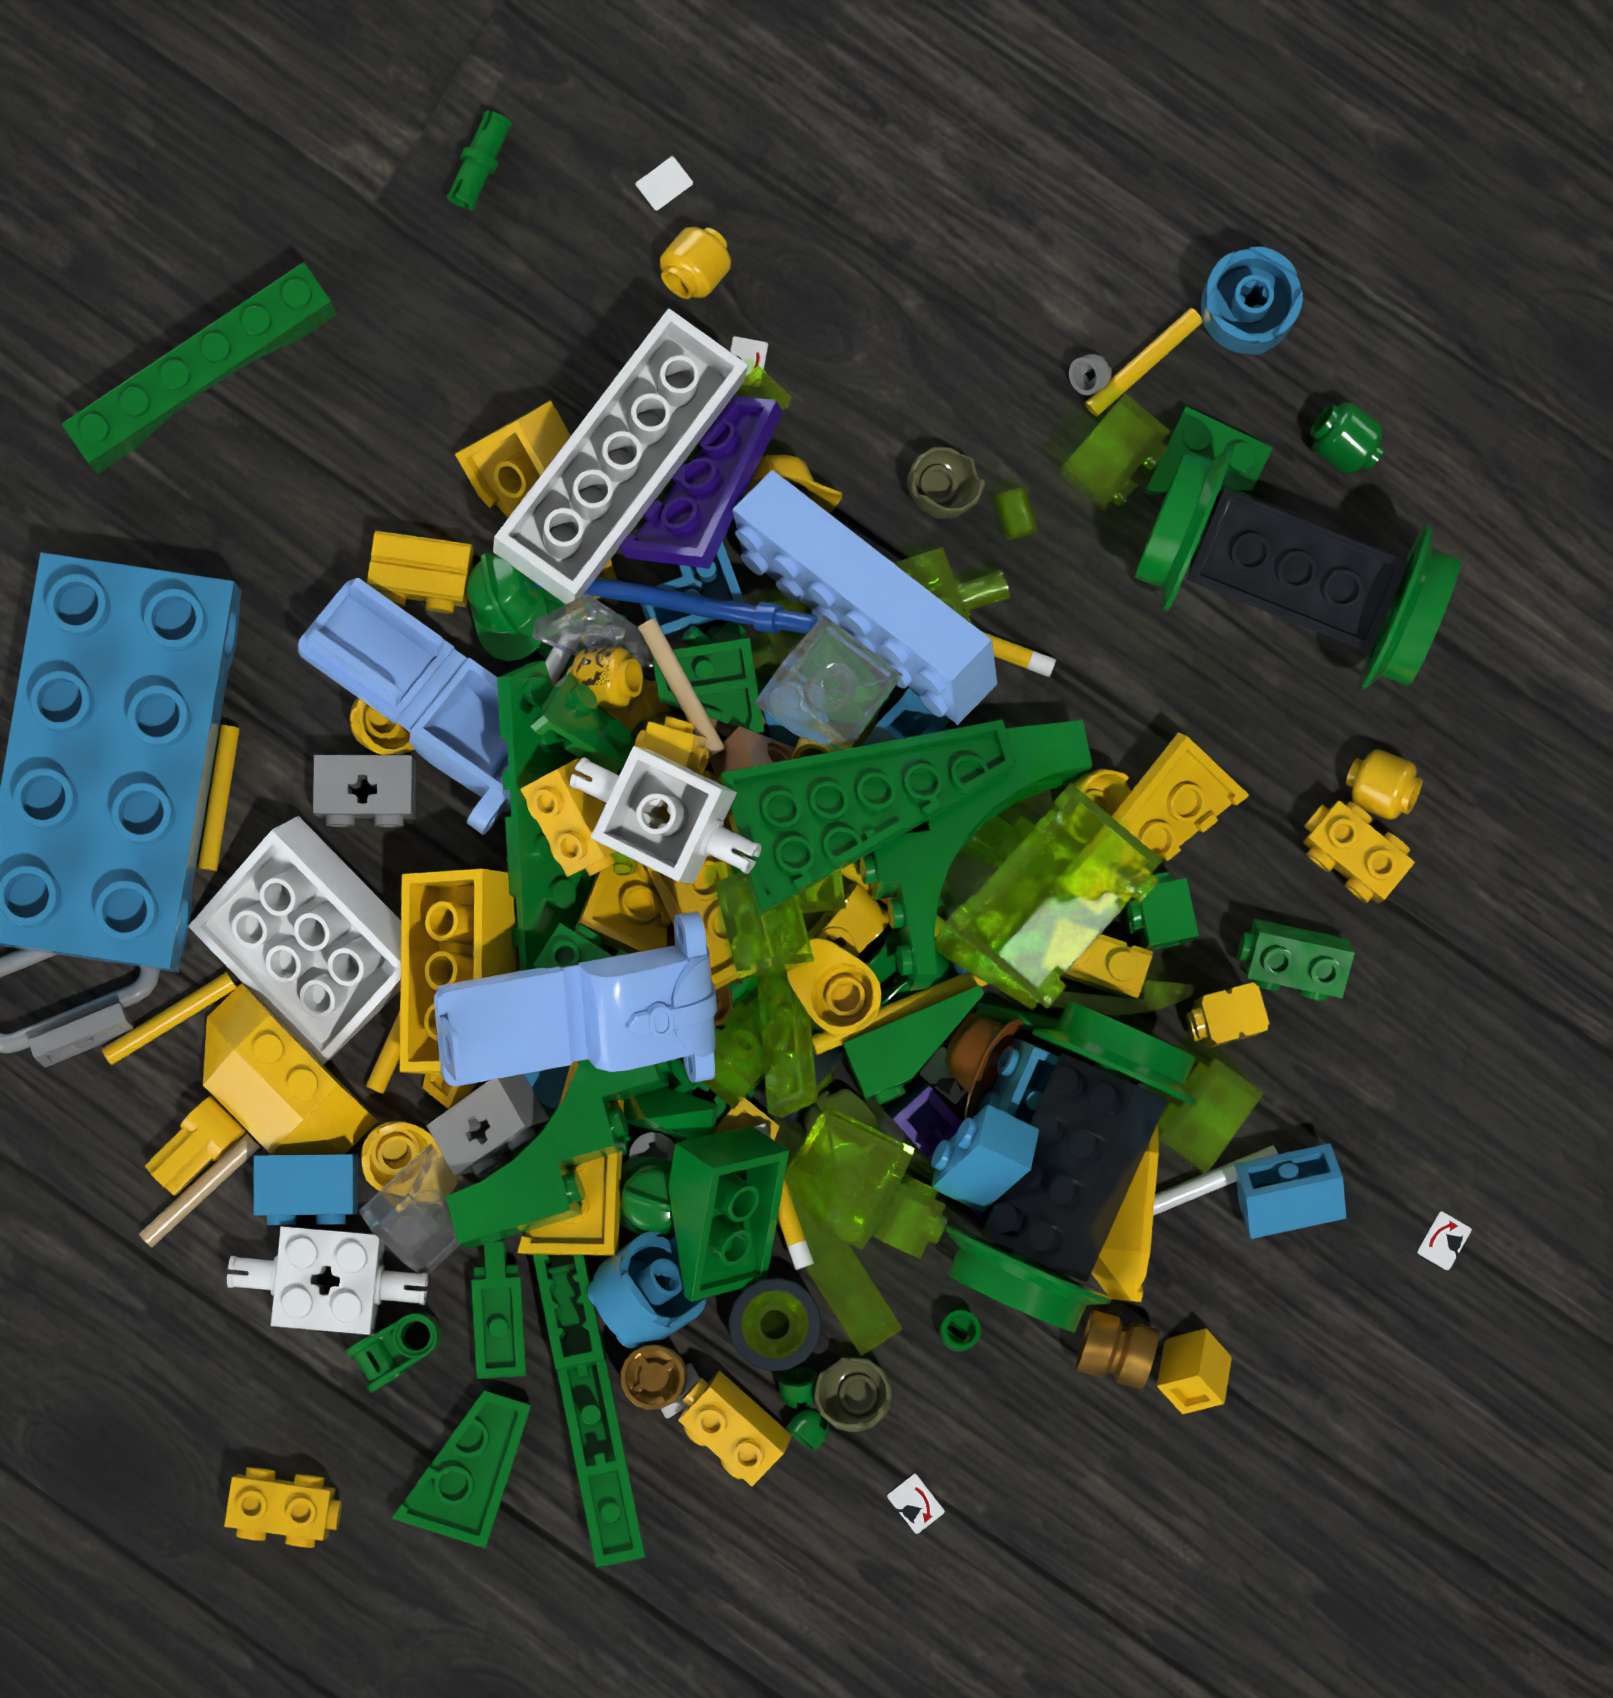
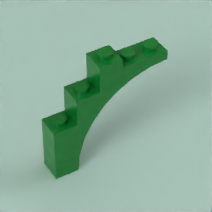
(917, 862)
(539, 1182)

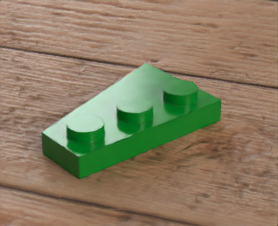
(470, 1474)

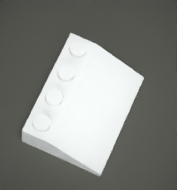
(306, 938)

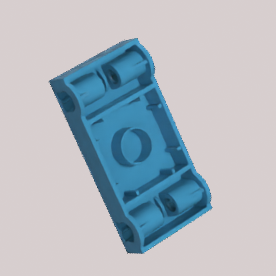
(112, 759)

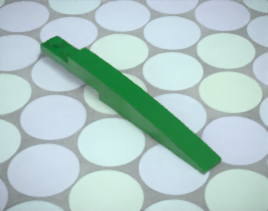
(589, 1406)

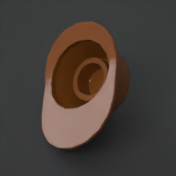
(975, 1055)

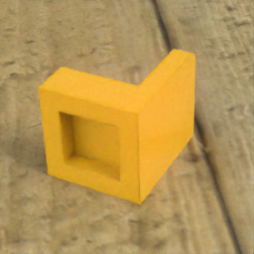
(1194, 1371)

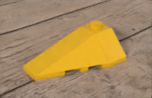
(513, 459)

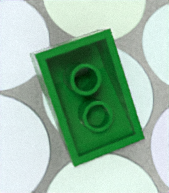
(897, 1051)
(725, 1208)

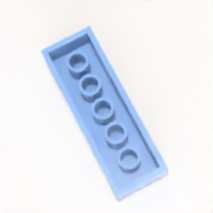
(865, 595)

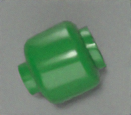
(1347, 438)

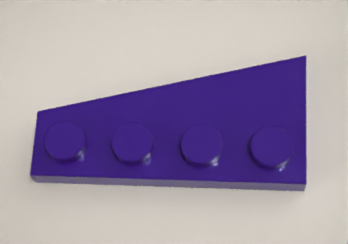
(699, 506)

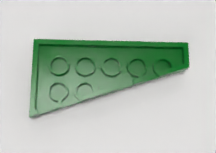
(848, 802)
(535, 878)

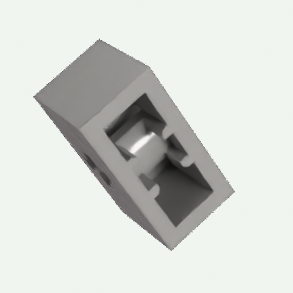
(341, 774)
(488, 1124)

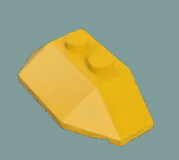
(277, 1083)
(1127, 1248)

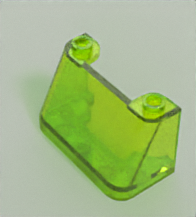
(1049, 901)

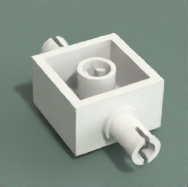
(636, 830)
(303, 1302)

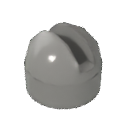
(1085, 364)

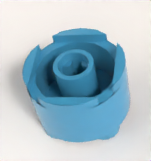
(1232, 281)
(643, 1292)

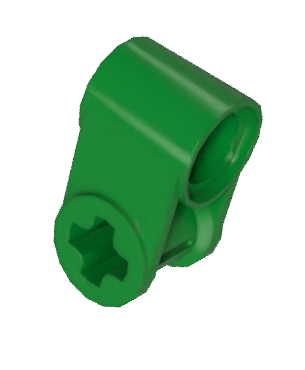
(389, 1354)

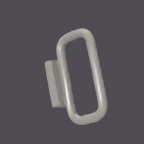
(80, 1026)

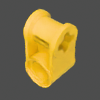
(856, 924)

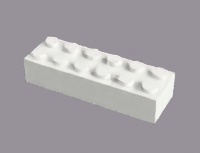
(620, 458)

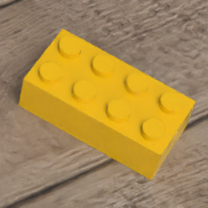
(450, 933)

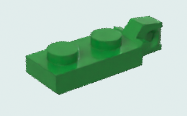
(498, 1316)

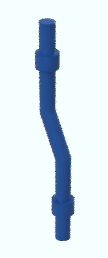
(764, 616)

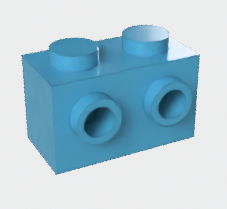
(1021, 1080)
(984, 1158)
(305, 1186)
(1290, 1191)

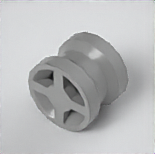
(660, 1146)

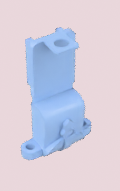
(420, 685)
(604, 1010)

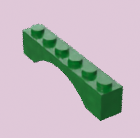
(145, 401)

